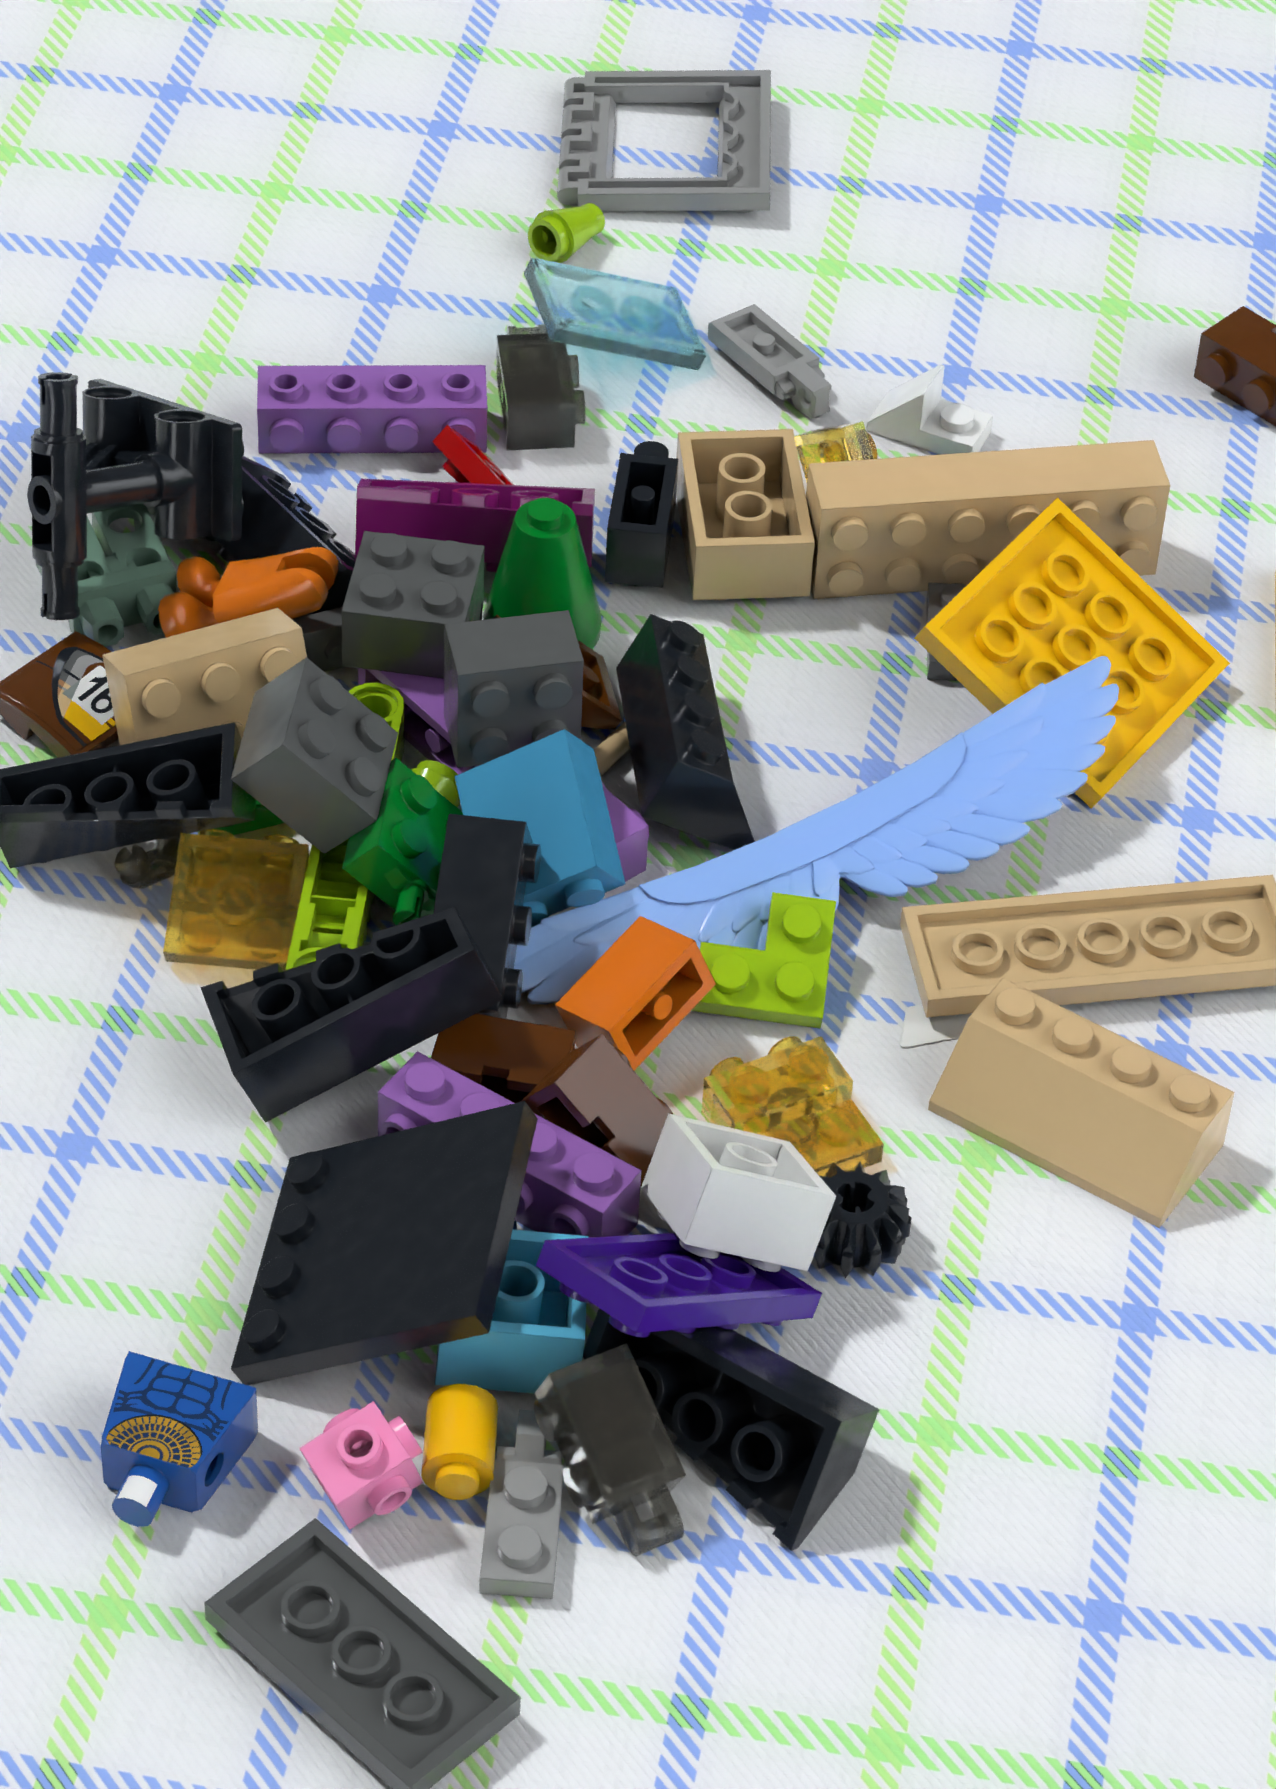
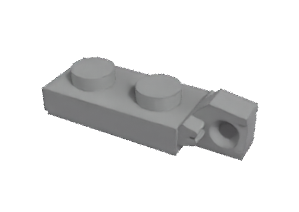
(773, 358)
(523, 1516)

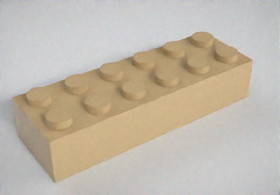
(949, 515)

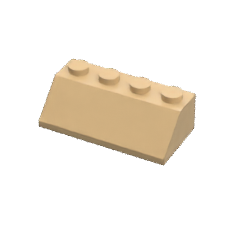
(1082, 1102)

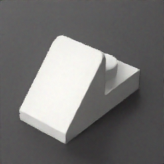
(920, 418)

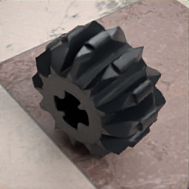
(865, 1221)

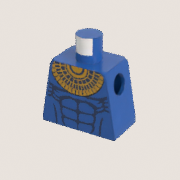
(172, 1436)

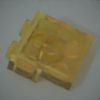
(234, 900)
(797, 1097)

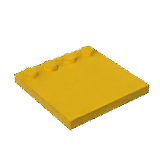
(1056, 605)

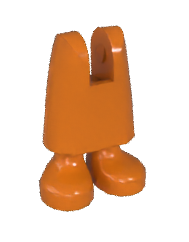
(288, 581)

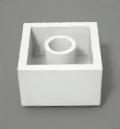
(737, 1194)

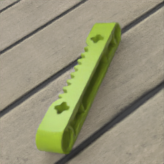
(332, 902)

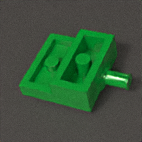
(404, 847)

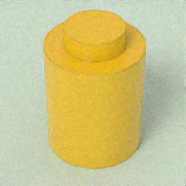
(460, 1441)

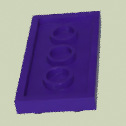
(660, 1286)

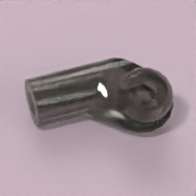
(147, 867)

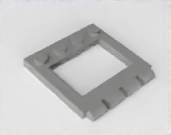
(742, 141)

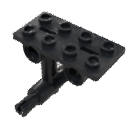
(126, 455)

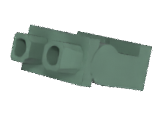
(121, 577)

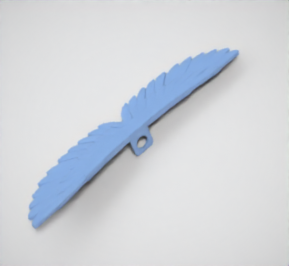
(888, 837)

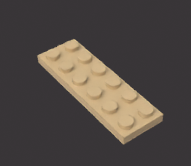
(1096, 943)

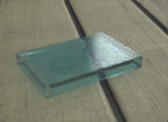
(614, 314)

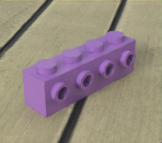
(368, 407)
(567, 1180)

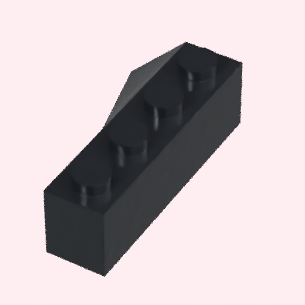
(281, 523)
(679, 735)
(122, 796)
(349, 1009)
(752, 1417)

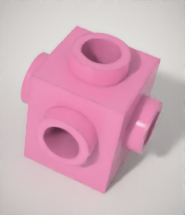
(364, 1463)

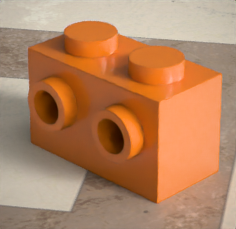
(637, 990)

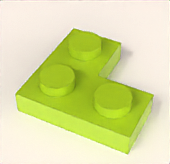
(783, 980)

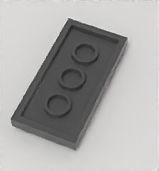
(362, 1659)

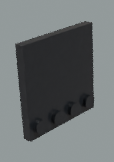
(387, 1245)

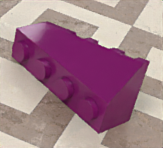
(461, 511)

